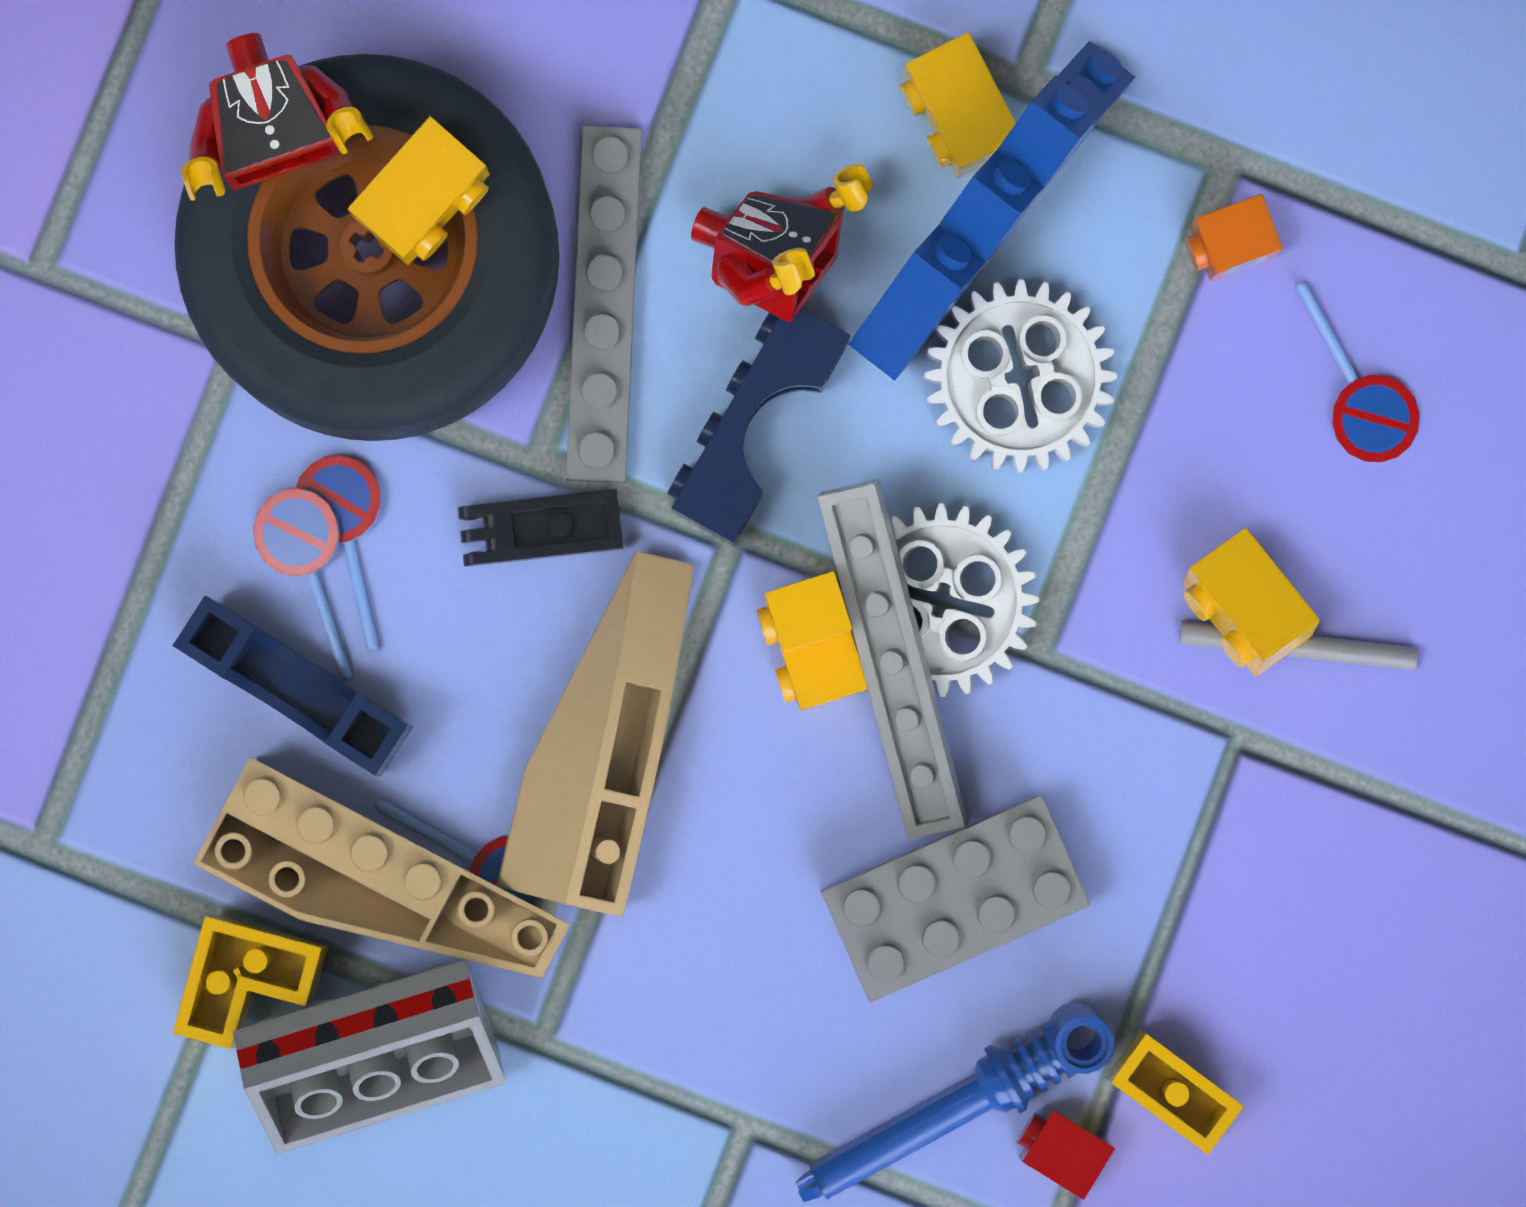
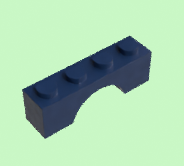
(794, 358)
(293, 686)

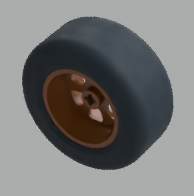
(371, 374)

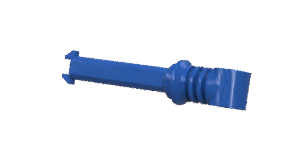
(999, 1082)

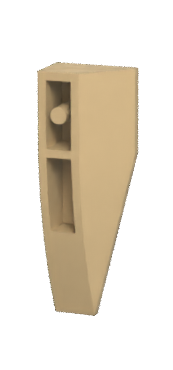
(601, 749)
(366, 879)

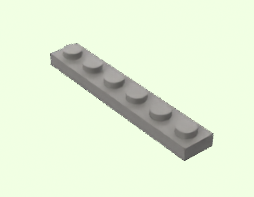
(604, 304)
(893, 659)

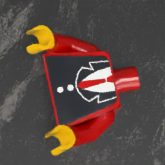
(267, 120)
(777, 246)

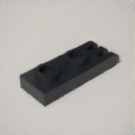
(543, 527)

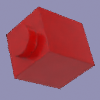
(1063, 1151)

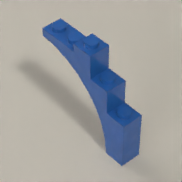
(990, 208)

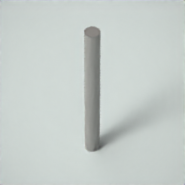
(1317, 648)

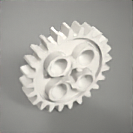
(1072, 364)
(957, 547)

